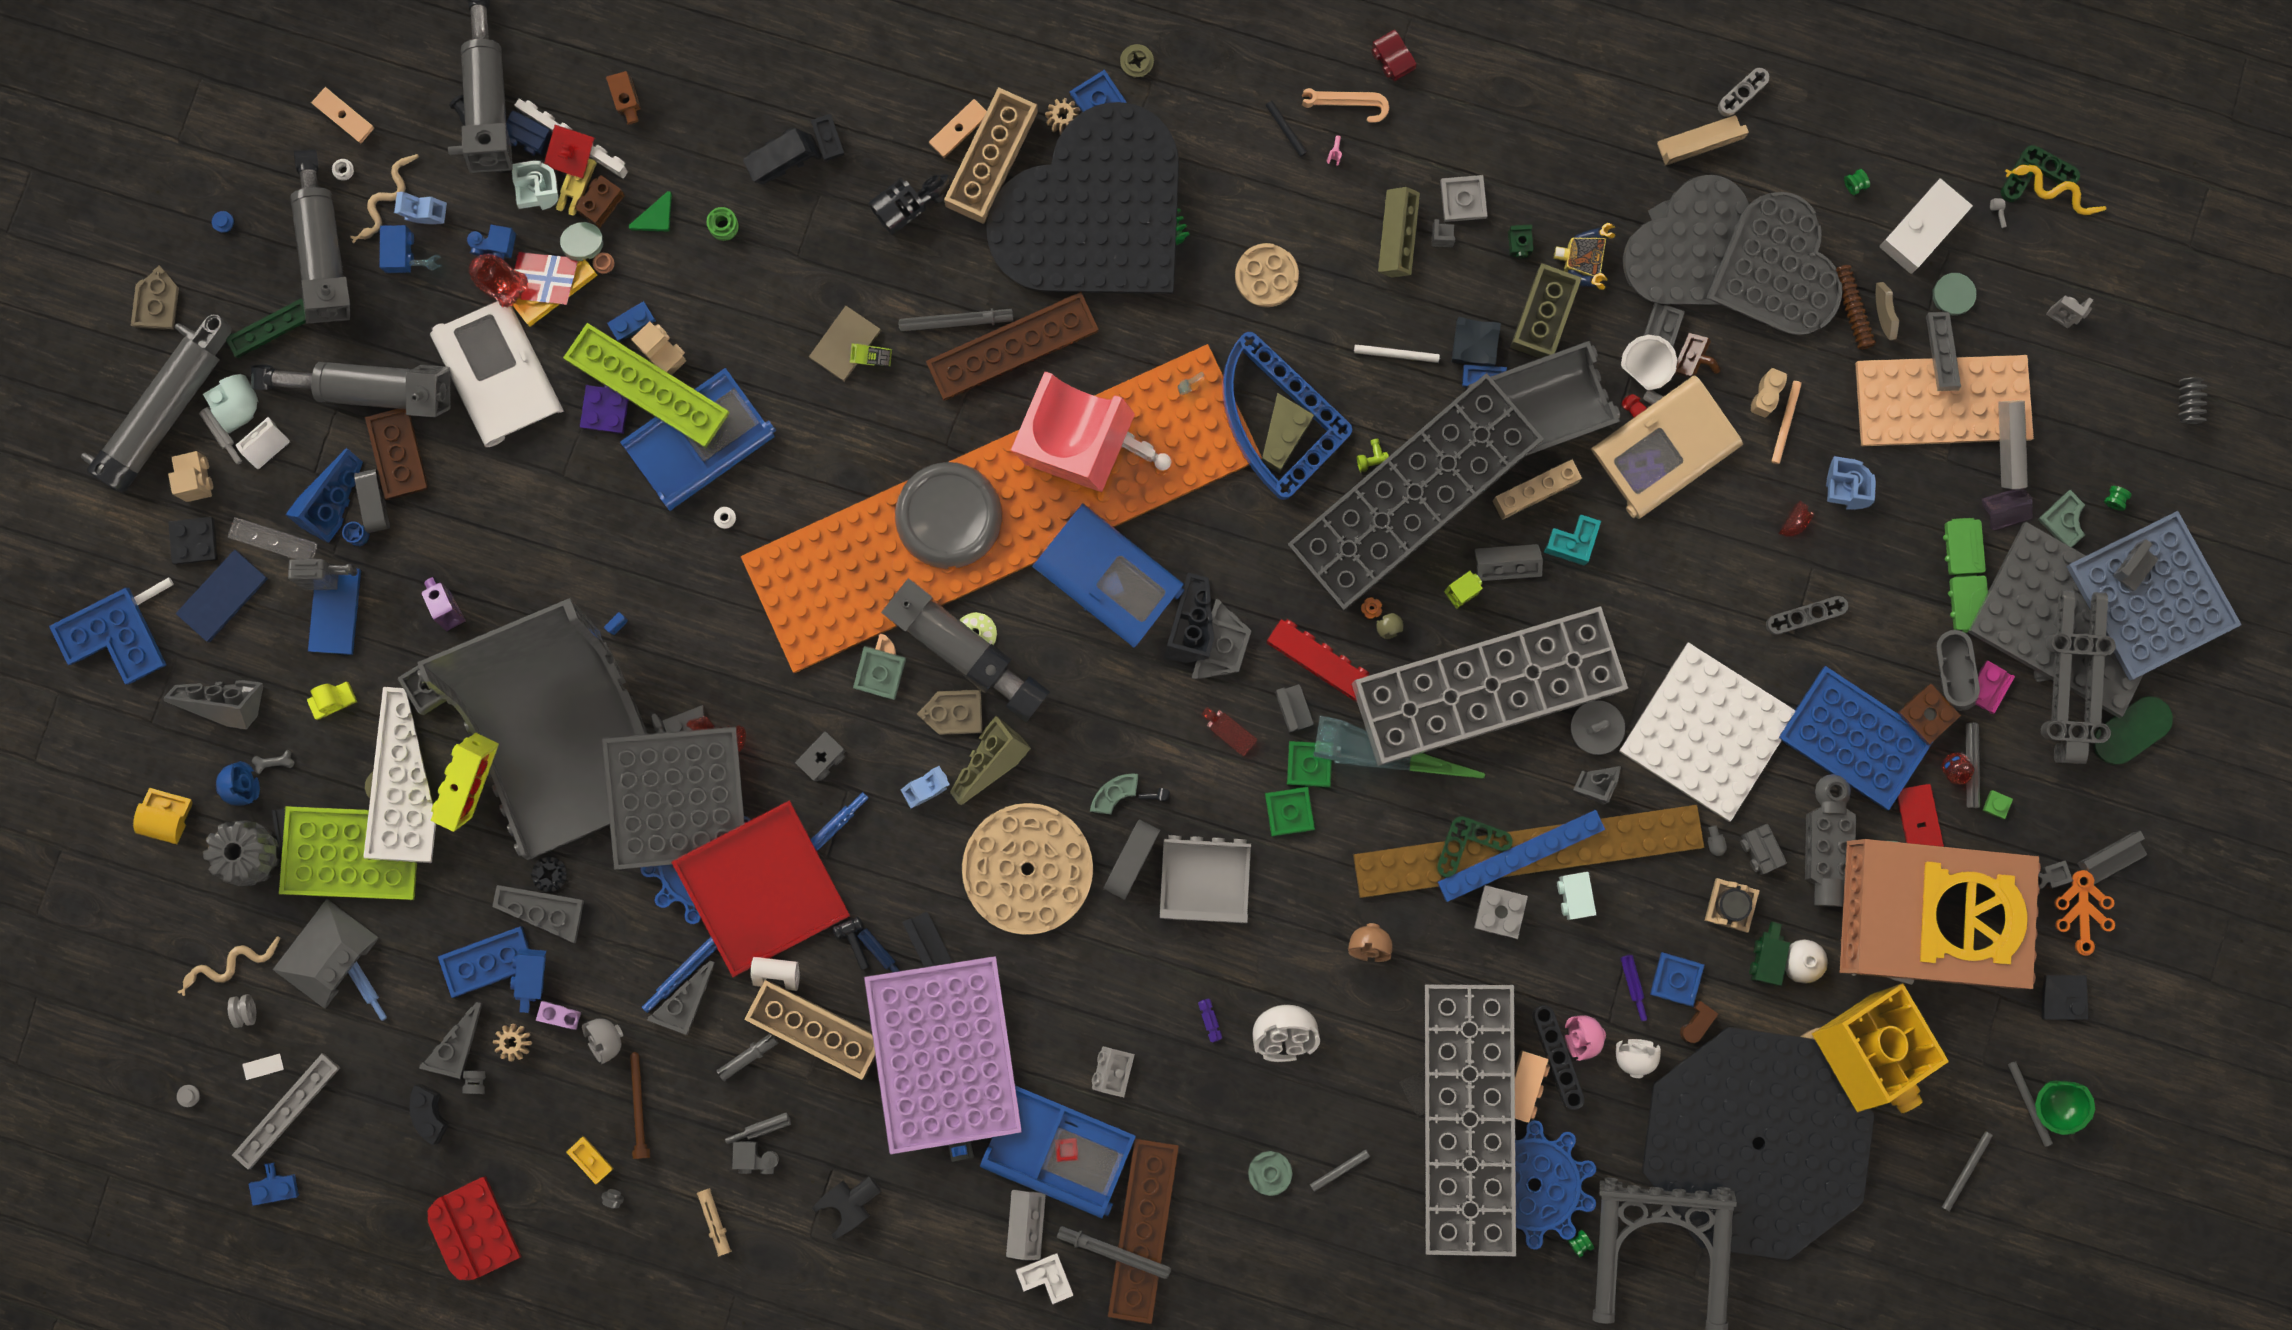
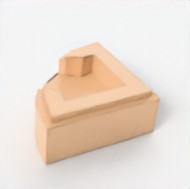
(885, 644)

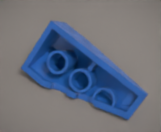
(324, 501)

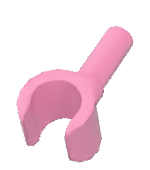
(1335, 153)

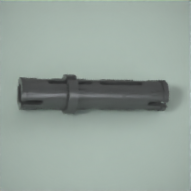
(755, 1051)

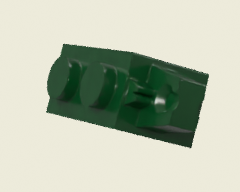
(1770, 957)

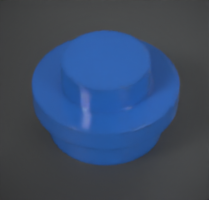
(222, 221)

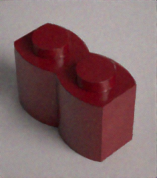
(1393, 55)

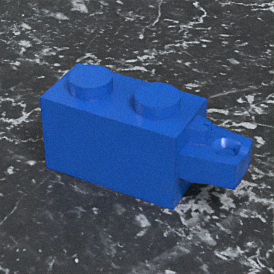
(529, 976)

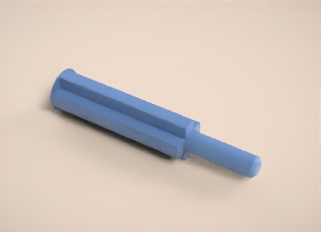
(366, 989)

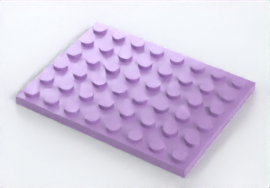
(942, 1055)

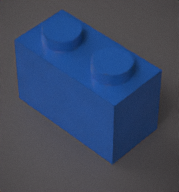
(396, 248)

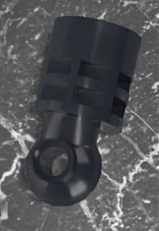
(908, 201)

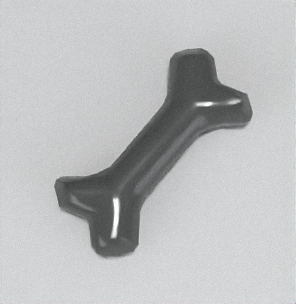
(284, 760)

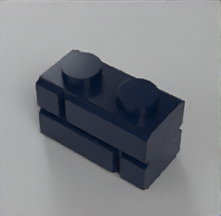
(528, 134)

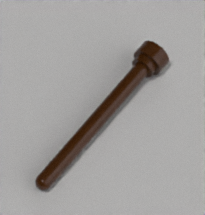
(640, 1149)

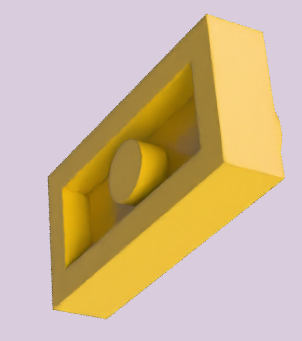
(590, 1160)

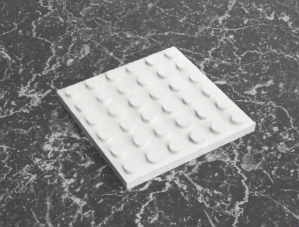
(1708, 732)

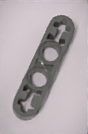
(1807, 617)

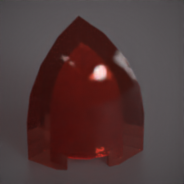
(1797, 520)

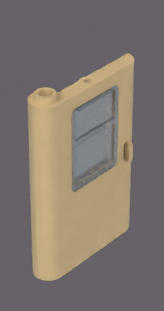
(1681, 442)

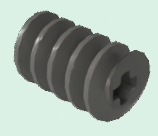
(2191, 401)

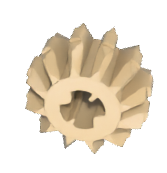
(1061, 108)
(504, 1043)

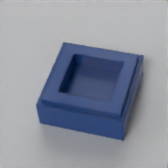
(616, 623)

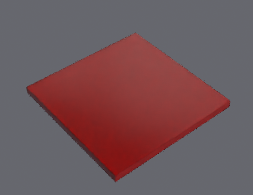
(760, 888)

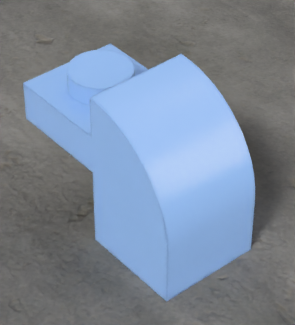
(420, 210)
(925, 787)

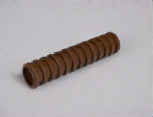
(1854, 308)

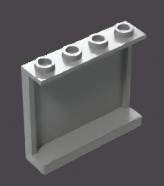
(1205, 879)

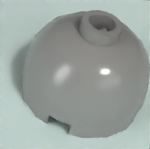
(603, 1038)

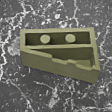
(1285, 431)

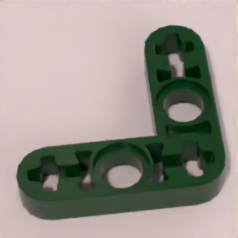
(2024, 160)
(1469, 834)

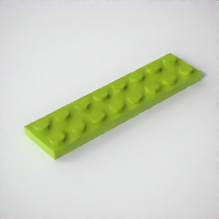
(646, 385)

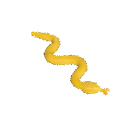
(2038, 187)

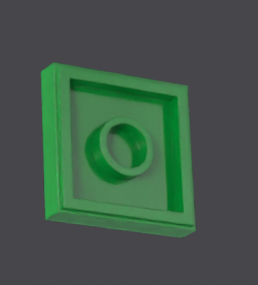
(1306, 769)
(1289, 811)

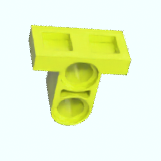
(330, 699)

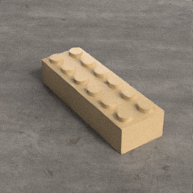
(991, 155)
(813, 1029)

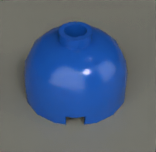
(237, 785)

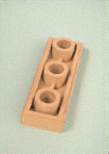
(336, 108)
(949, 138)

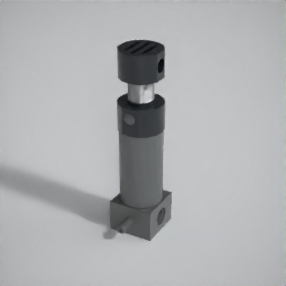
(962, 648)

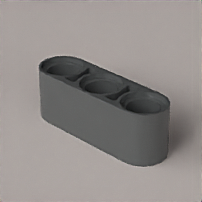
(371, 501)

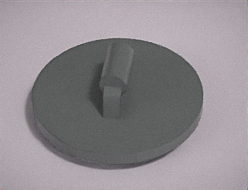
(1597, 727)

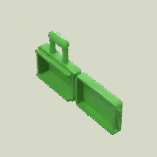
(1965, 560)

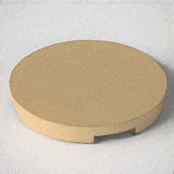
(1266, 275)

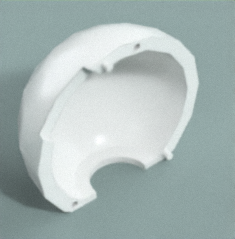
(1650, 361)

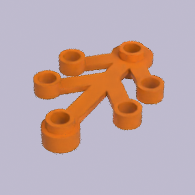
(2084, 909)

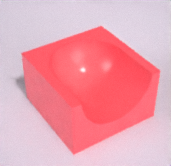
(1072, 433)

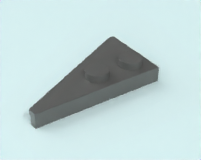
(680, 1009)
(452, 1053)

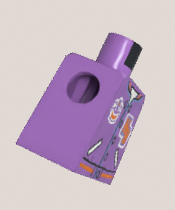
(442, 604)

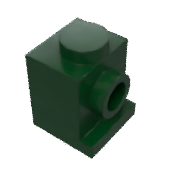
(1515, 247)

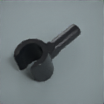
(1162, 795)

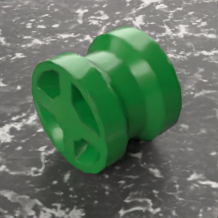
(1857, 181)
(2117, 498)
(1581, 1243)

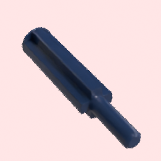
(877, 950)

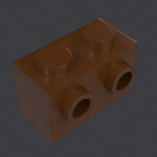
(599, 201)

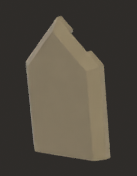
(155, 302)
(954, 712)

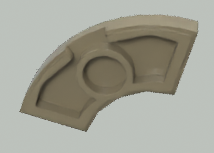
(1885, 310)

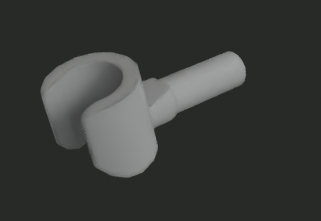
(1999, 204)

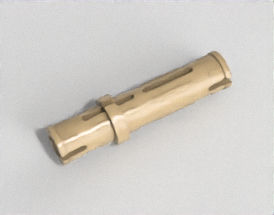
(714, 1223)

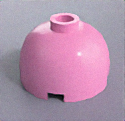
(1585, 1037)

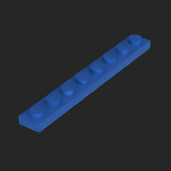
(1521, 855)

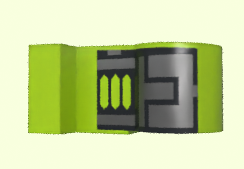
(870, 355)

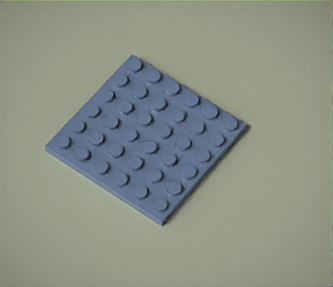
(2172, 607)

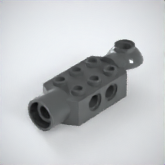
(1826, 841)

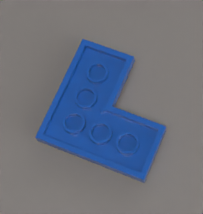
(115, 625)

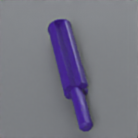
(1634, 984)

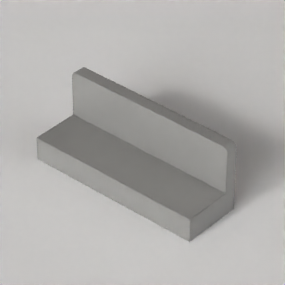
(1025, 1225)

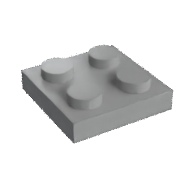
(1463, 198)

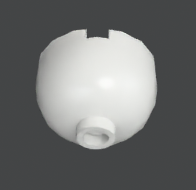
(1806, 961)
(1637, 1057)

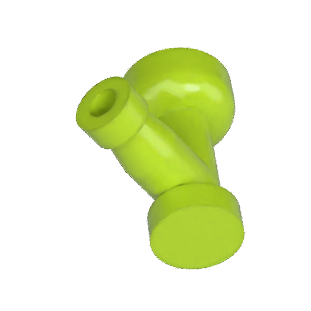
(1379, 457)

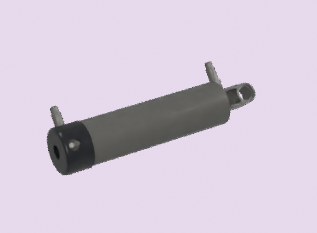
(159, 405)

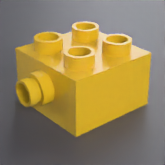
(1881, 1050)

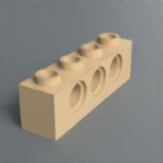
(1537, 489)

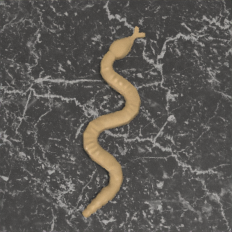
(371, 207)
(190, 978)

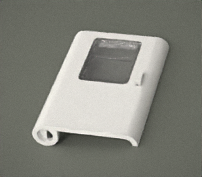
(490, 372)

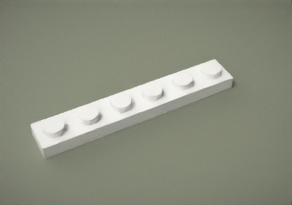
(597, 153)

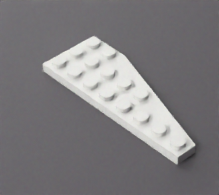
(400, 792)

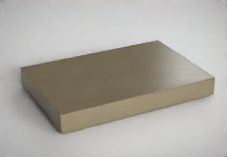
(835, 347)

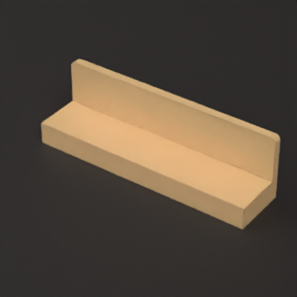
(1701, 140)

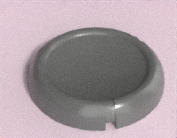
(948, 515)

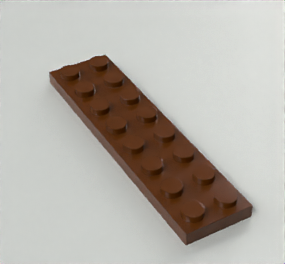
(1012, 346)
(1143, 1228)

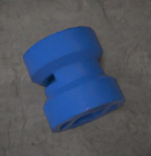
(351, 532)

